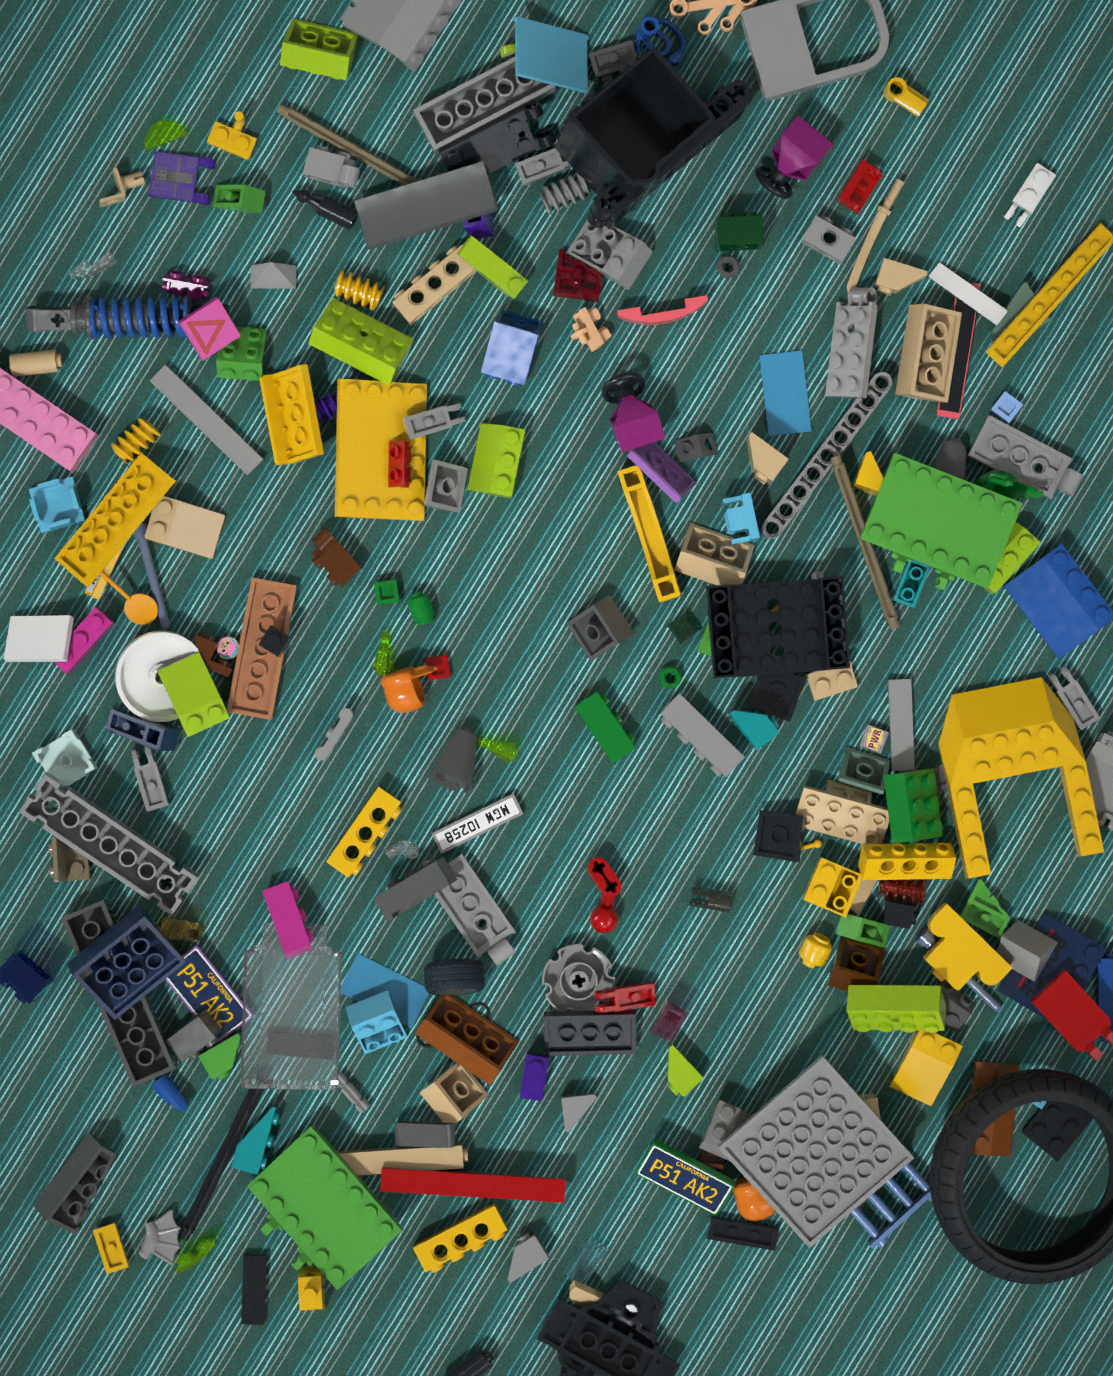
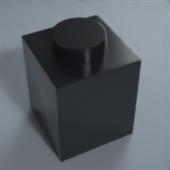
(275, 641)
(899, 914)

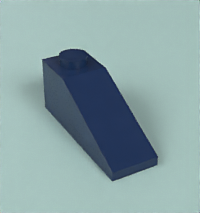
(148, 733)

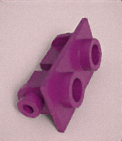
(195, 285)

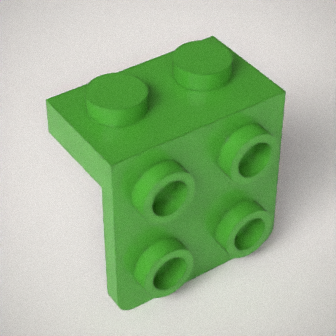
(243, 356)

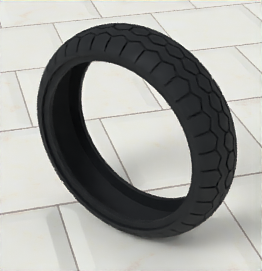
(950, 1158)

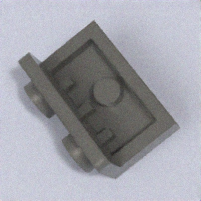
(610, 60)
(958, 1006)

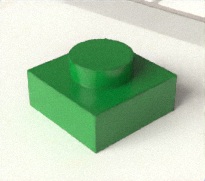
(386, 592)

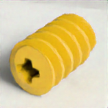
(358, 290)
(135, 440)

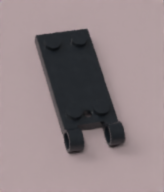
(499, 141)

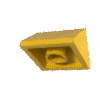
(868, 475)

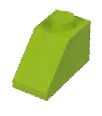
(681, 1072)

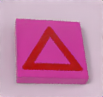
(209, 328)

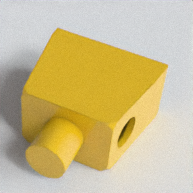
(311, 1289)

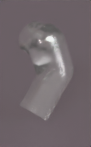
(403, 847)

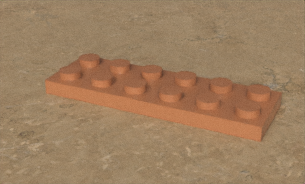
(257, 669)

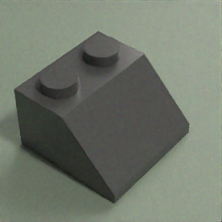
(600, 628)

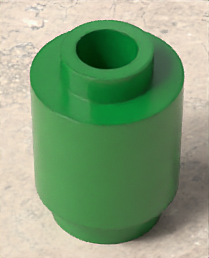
(421, 608)

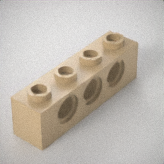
(414, 311)

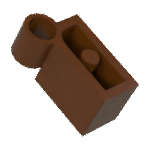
(334, 559)

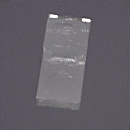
(85, 270)

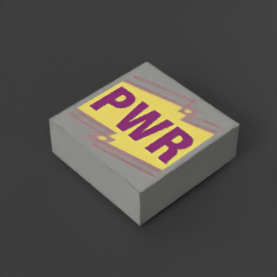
(873, 739)

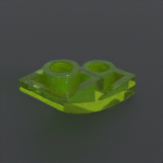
(188, 1260)

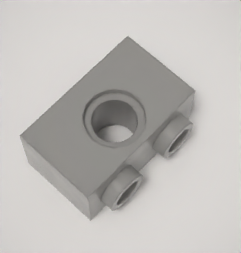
(815, 241)

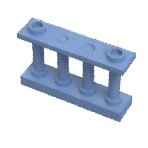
(881, 1238)

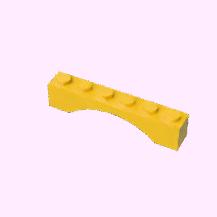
(650, 533)

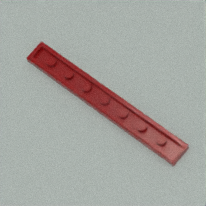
(472, 1185)

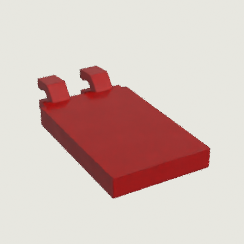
(1073, 1014)

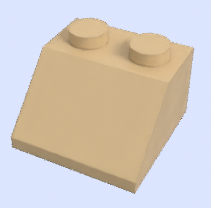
(764, 459)
(454, 1094)

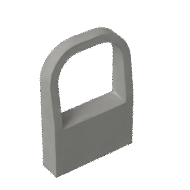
(782, 52)

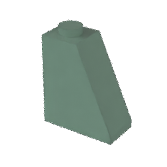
(1016, 305)

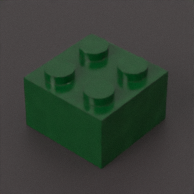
(738, 232)

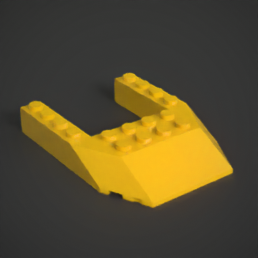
(1005, 735)

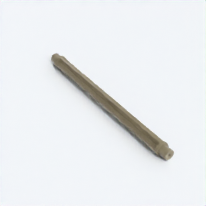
(345, 145)
(866, 547)

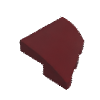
(576, 280)

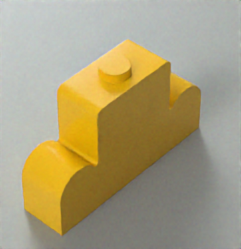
(961, 951)

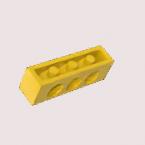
(339, 857)
(906, 861)
(489, 1216)

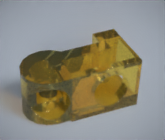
(182, 929)

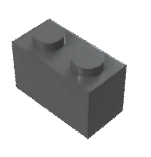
(193, 1036)

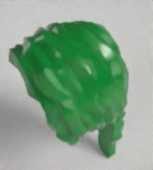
(1007, 485)

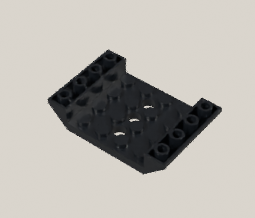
(810, 622)

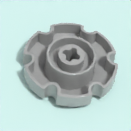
(572, 961)

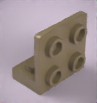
(67, 863)

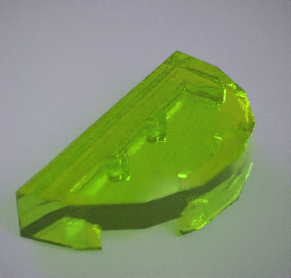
(163, 133)

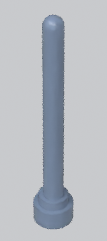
(139, 534)
(928, 940)

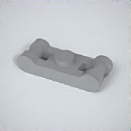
(334, 734)

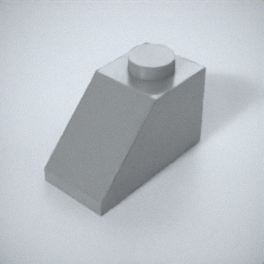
(526, 1256)

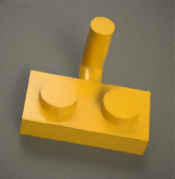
(232, 139)

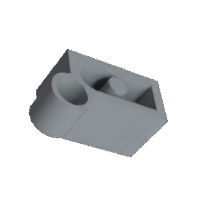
(331, 167)

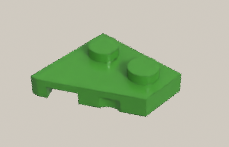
(985, 911)

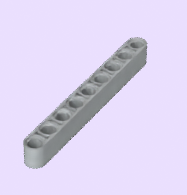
(821, 466)

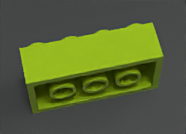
(360, 341)
(896, 1008)

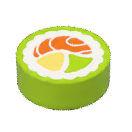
(507, 51)

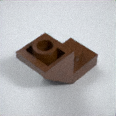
(208, 649)

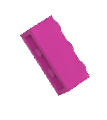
(85, 638)
(288, 919)

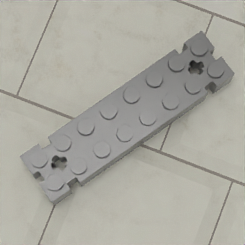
(109, 843)

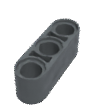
(425, 1134)

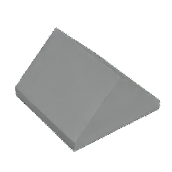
(445, 486)
(1026, 949)

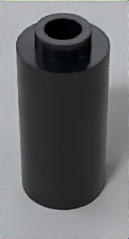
(473, 1365)

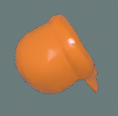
(404, 688)
(750, 1201)

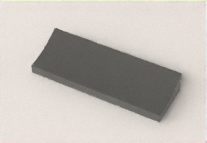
(426, 205)

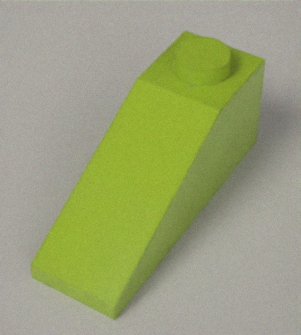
(492, 267)

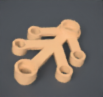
(717, 5)

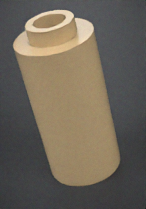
(35, 363)

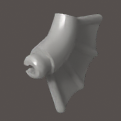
(161, 1238)

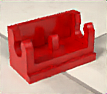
(860, 187)

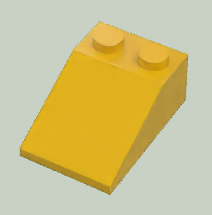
(925, 1066)

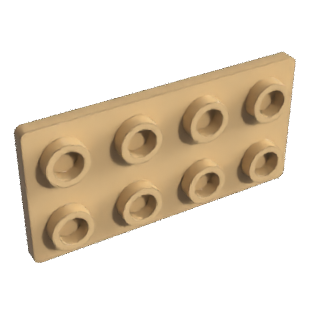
(843, 813)

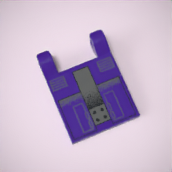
(176, 176)

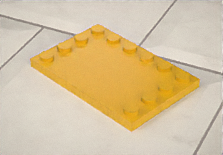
(366, 423)

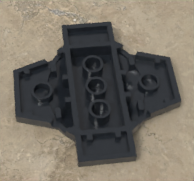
(608, 1335)

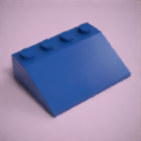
(1059, 601)

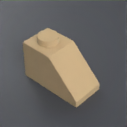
(897, 276)

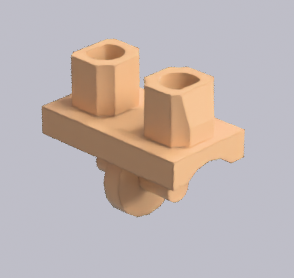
(587, 331)

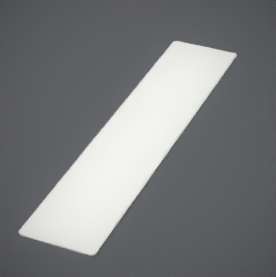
(968, 293)

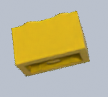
(832, 887)

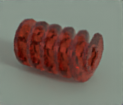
(903, 889)

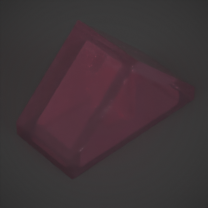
(669, 1021)

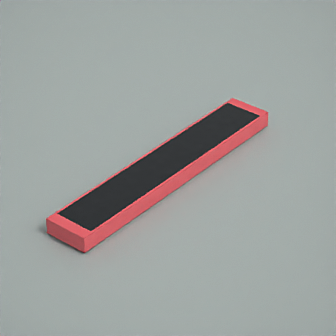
(953, 407)

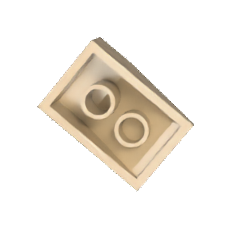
(185, 527)

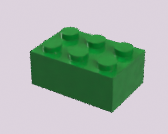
(913, 805)

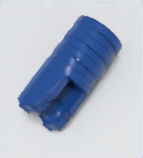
(170, 1092)

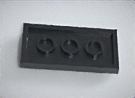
(589, 1033)

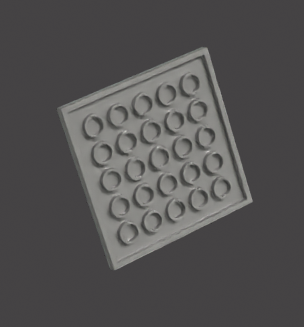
(815, 1151)

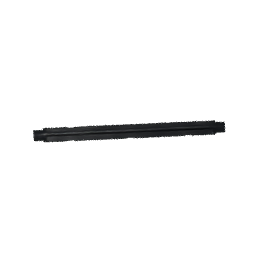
(220, 1163)

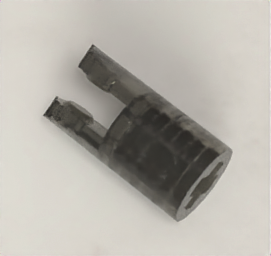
(717, 900)

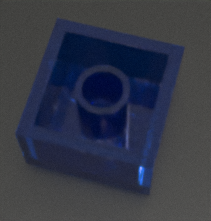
(24, 977)

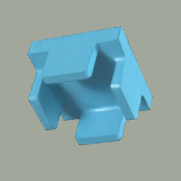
(56, 504)
(741, 519)

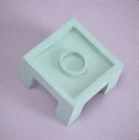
(66, 758)

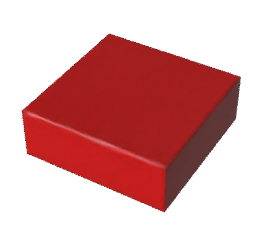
(442, 664)

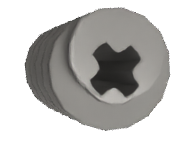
(563, 193)

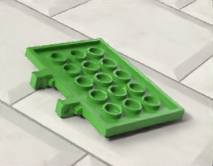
(940, 522)
(324, 1208)

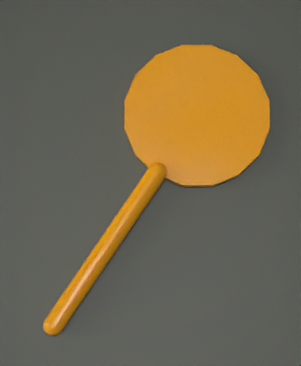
(139, 607)

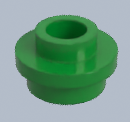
(670, 669)

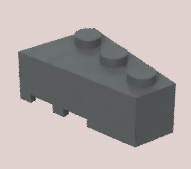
(415, 888)

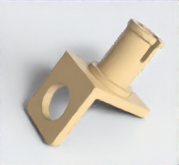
(123, 183)

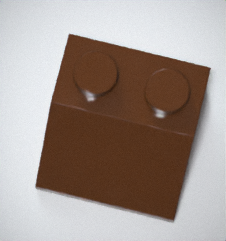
(855, 964)

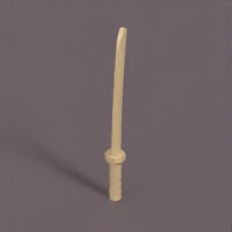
(872, 234)

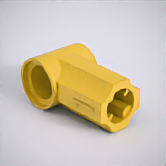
(908, 97)

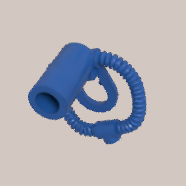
(649, 27)

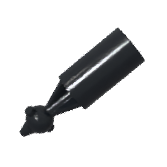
(328, 208)

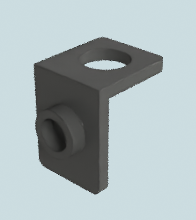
(694, 447)

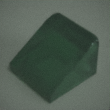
(684, 626)

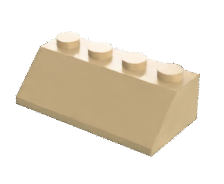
(928, 353)

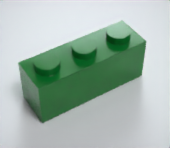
(606, 726)

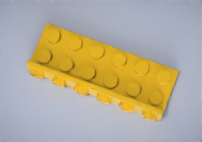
(114, 520)

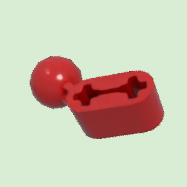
(604, 917)

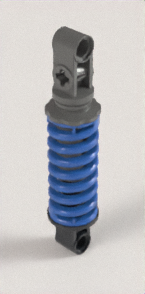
(112, 319)

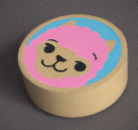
(228, 648)

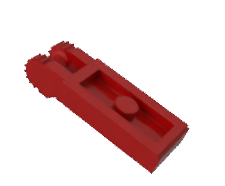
(627, 997)

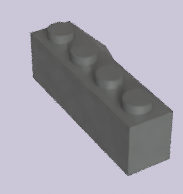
(75, 1184)

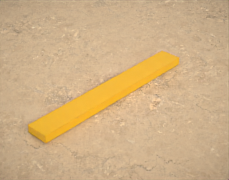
(1050, 295)

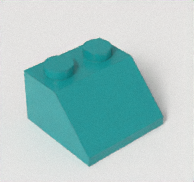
(755, 727)

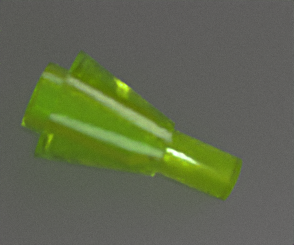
(383, 661)
(504, 750)

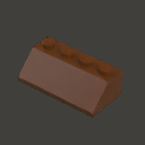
(467, 1038)
(998, 1136)

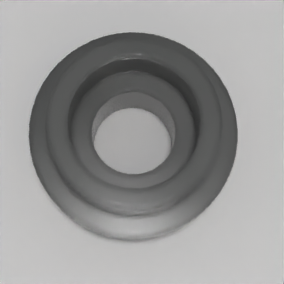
(728, 259)

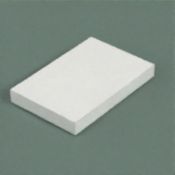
(38, 638)

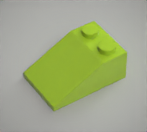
(193, 694)

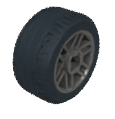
(454, 977)

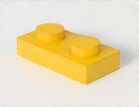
(111, 1248)

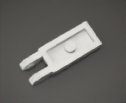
(1031, 192)

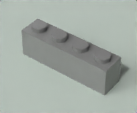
(702, 735)

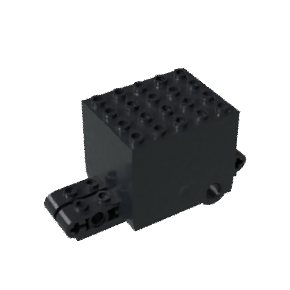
(642, 133)

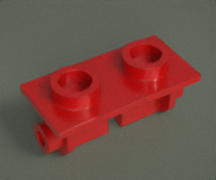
(399, 455)

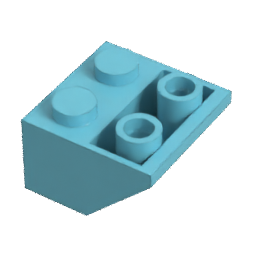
(376, 1022)

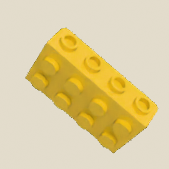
(291, 415)

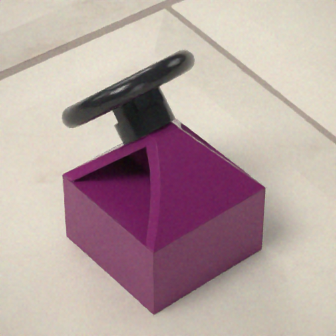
(795, 156)
(633, 420)

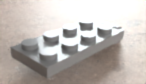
(852, 351)
(1017, 453)
(470, 901)

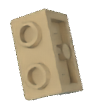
(831, 682)

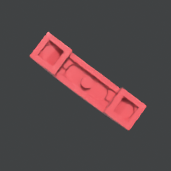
(634, 316)

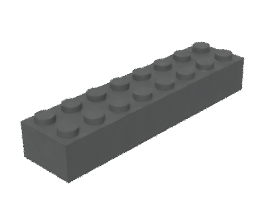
(136, 1031)

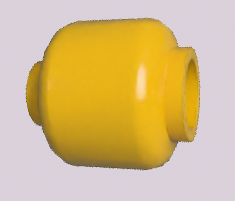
(815, 950)

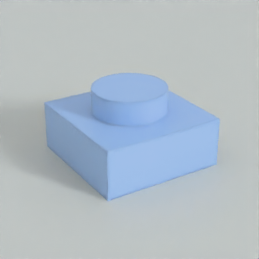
(1006, 407)

